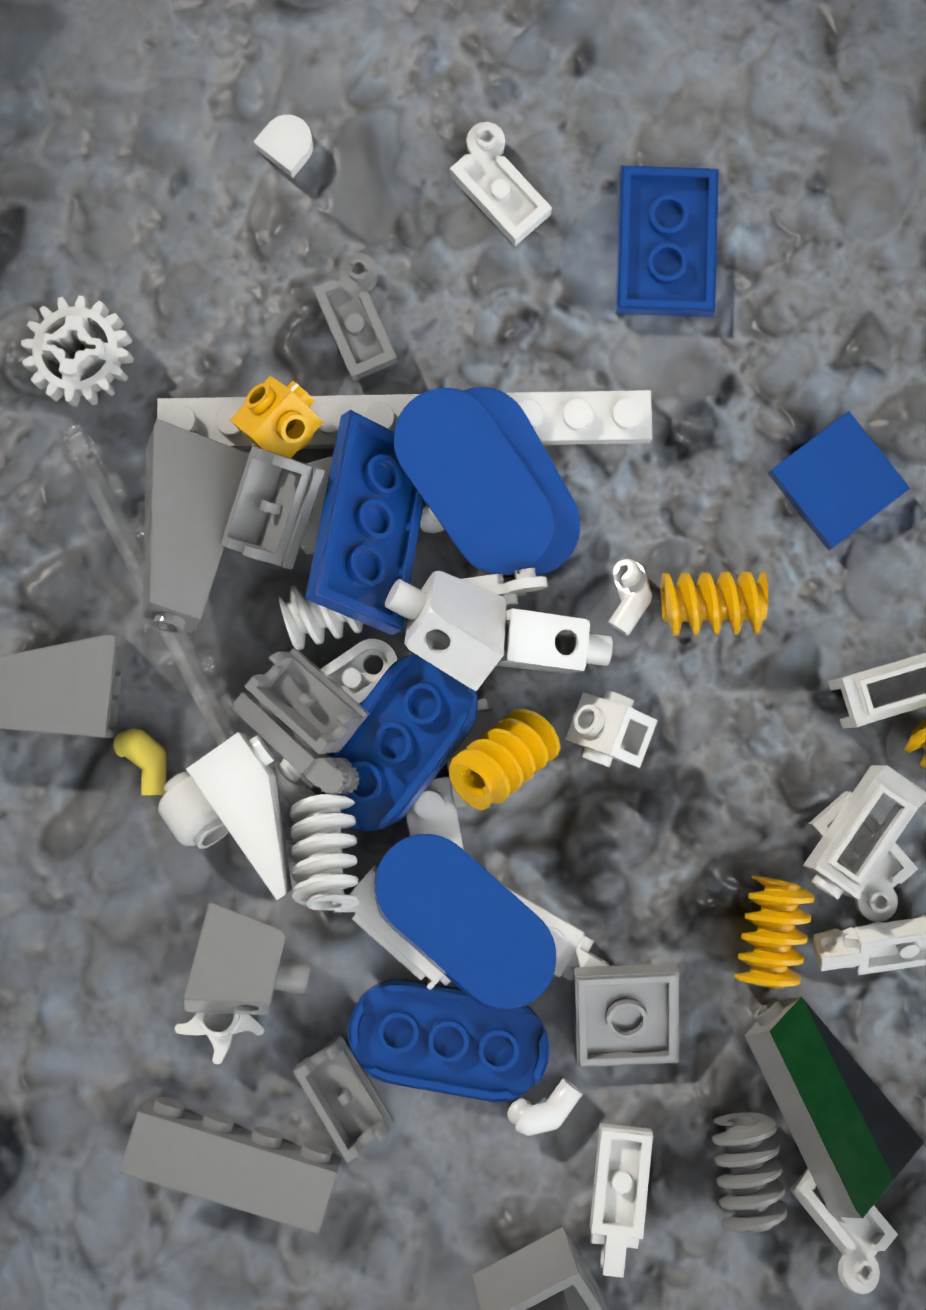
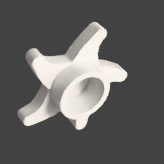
(220, 1030)

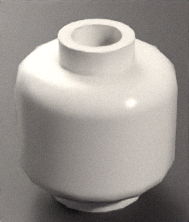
(190, 813)

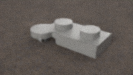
(354, 317)

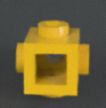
(278, 417)

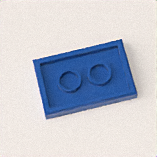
(667, 241)

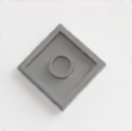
(626, 1015)

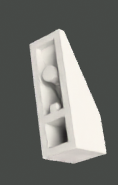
(246, 799)

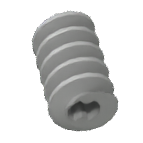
(752, 1172)

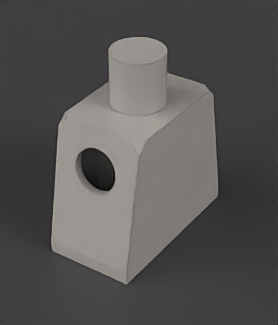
(240, 966)

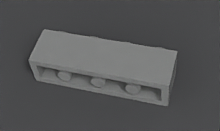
(230, 1163)

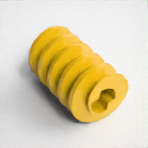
(714, 602)
(503, 758)
(775, 934)

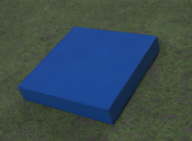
(838, 480)

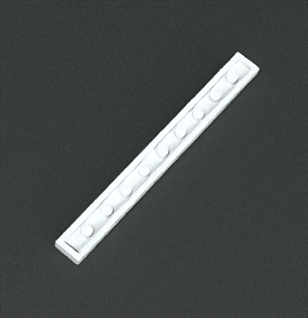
(555, 416)

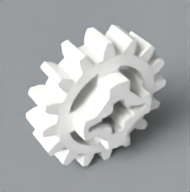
(64, 333)

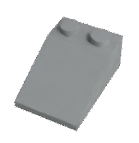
(540, 1277)

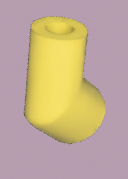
(145, 754)

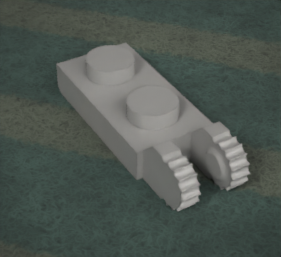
(328, 773)

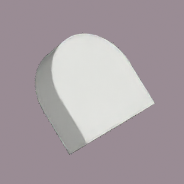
(286, 143)

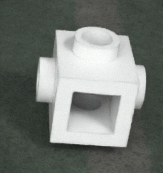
(611, 729)

